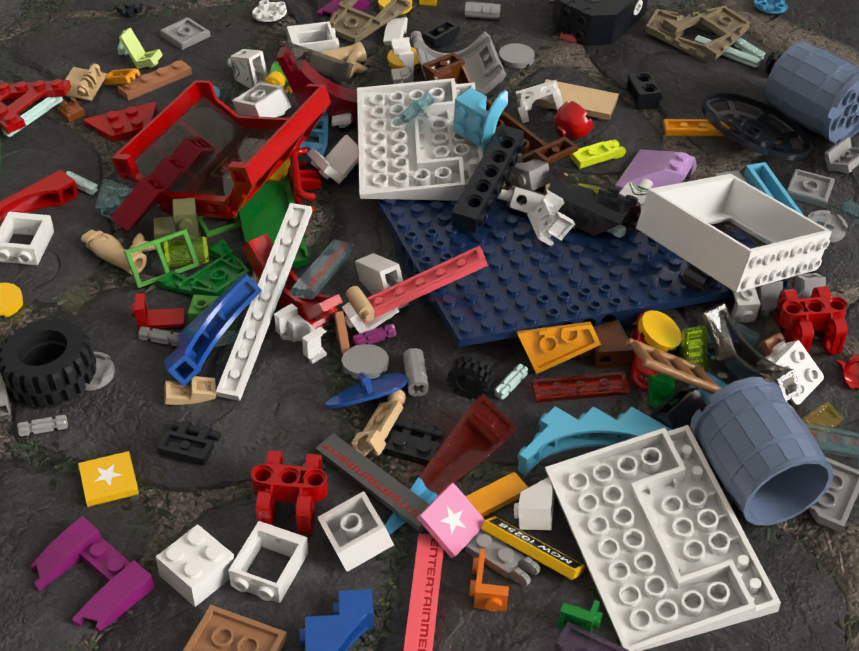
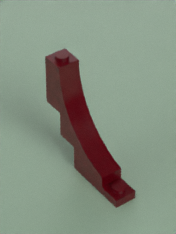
(301, 74)
(161, 180)

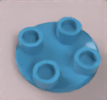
(771, 6)

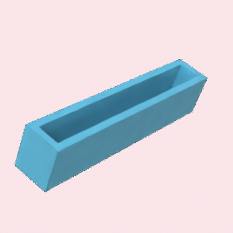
(763, 179)

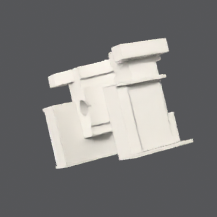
(402, 48)
(542, 91)
(548, 221)
(295, 328)

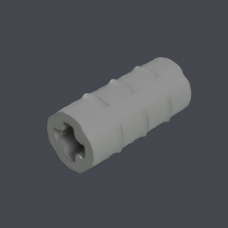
(482, 10)
(415, 372)

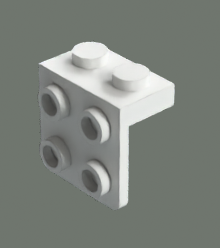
(338, 161)
(794, 356)

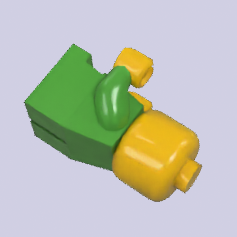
(277, 77)

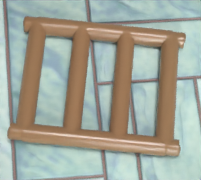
(666, 363)

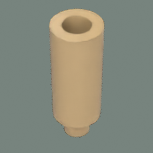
(360, 303)

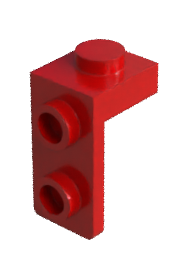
(156, 318)

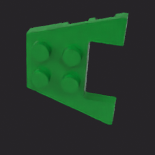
(211, 279)

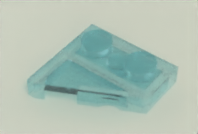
(111, 197)

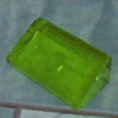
(177, 253)

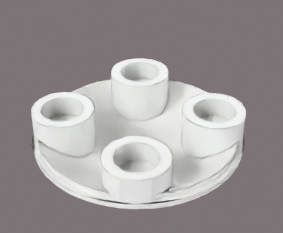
(269, 11)

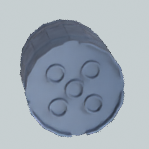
(816, 91)
(761, 451)

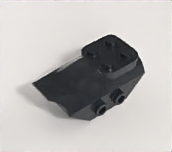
(593, 207)

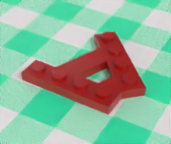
(26, 95)

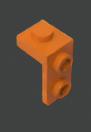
(487, 596)

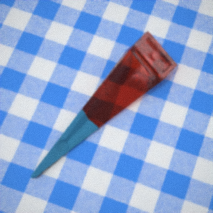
(469, 443)

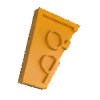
(557, 344)

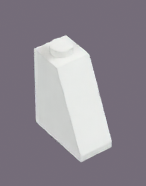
(378, 273)

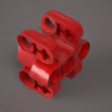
(817, 313)
(291, 485)

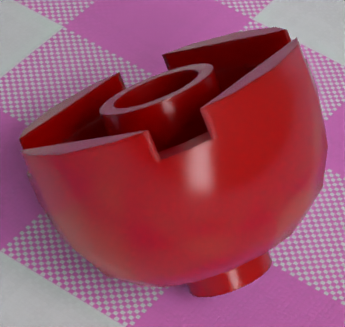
(572, 121)

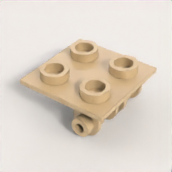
(85, 82)

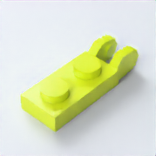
(597, 153)

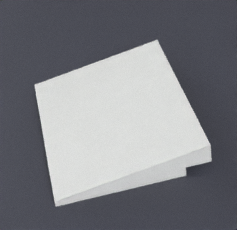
(414, 157)
(661, 539)

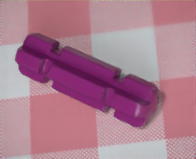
(375, 335)

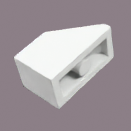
(536, 506)

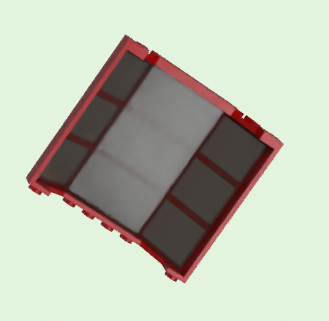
(245, 153)

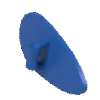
(368, 389)

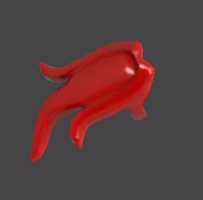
(850, 372)

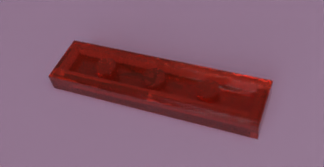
(580, 387)

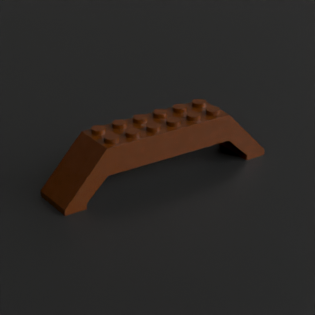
(453, 66)

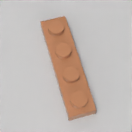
(154, 80)

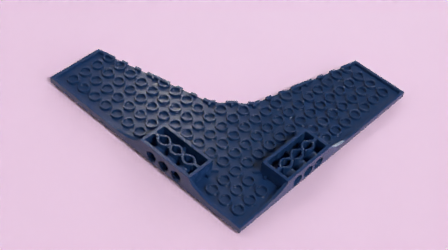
(534, 282)

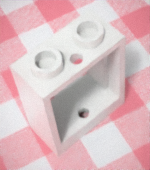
(313, 32)
(26, 224)
(274, 539)

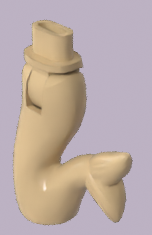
(353, 54)
(110, 249)

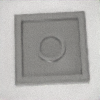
(184, 33)
(810, 188)

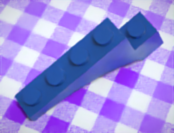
(206, 329)
(339, 631)

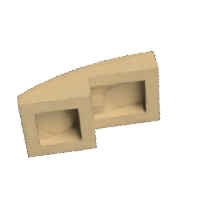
(197, 391)

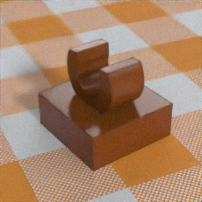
(71, 111)

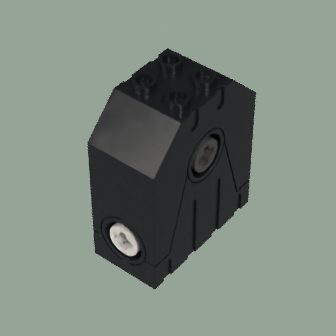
(597, 20)

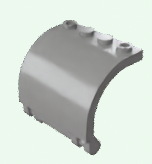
(479, 57)

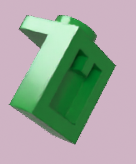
(659, 389)
(580, 617)

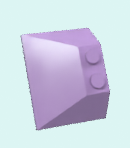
(659, 167)

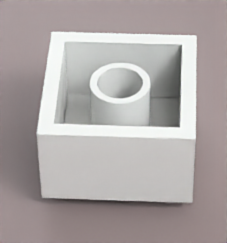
(262, 101)
(355, 531)
(195, 565)

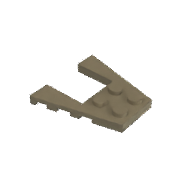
(719, 20)
(356, 25)
(656, 29)

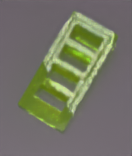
(695, 349)

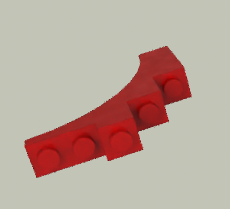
(315, 310)

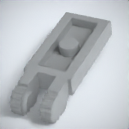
(503, 558)

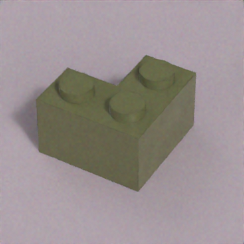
(183, 218)

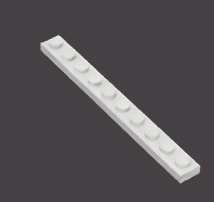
(263, 305)

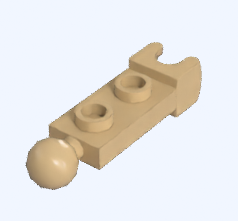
(379, 425)

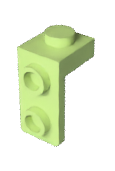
(136, 51)

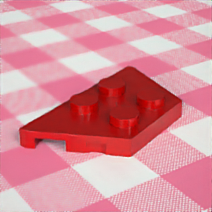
(122, 123)

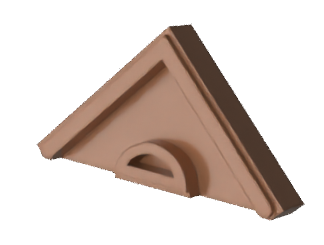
(341, 331)

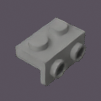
(842, 157)

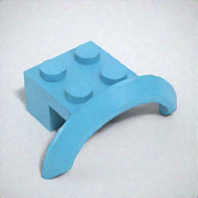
(473, 120)

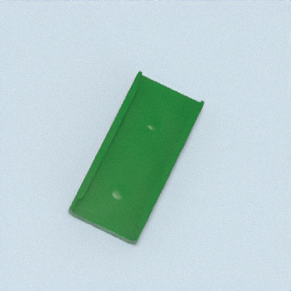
(266, 213)

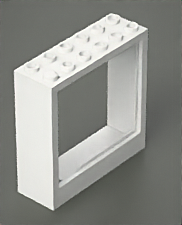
(682, 218)

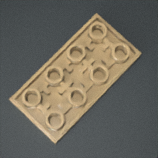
(594, 101)

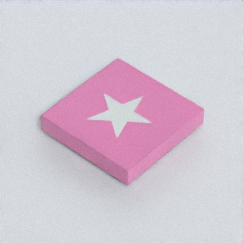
(451, 520)

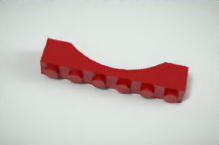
(48, 192)

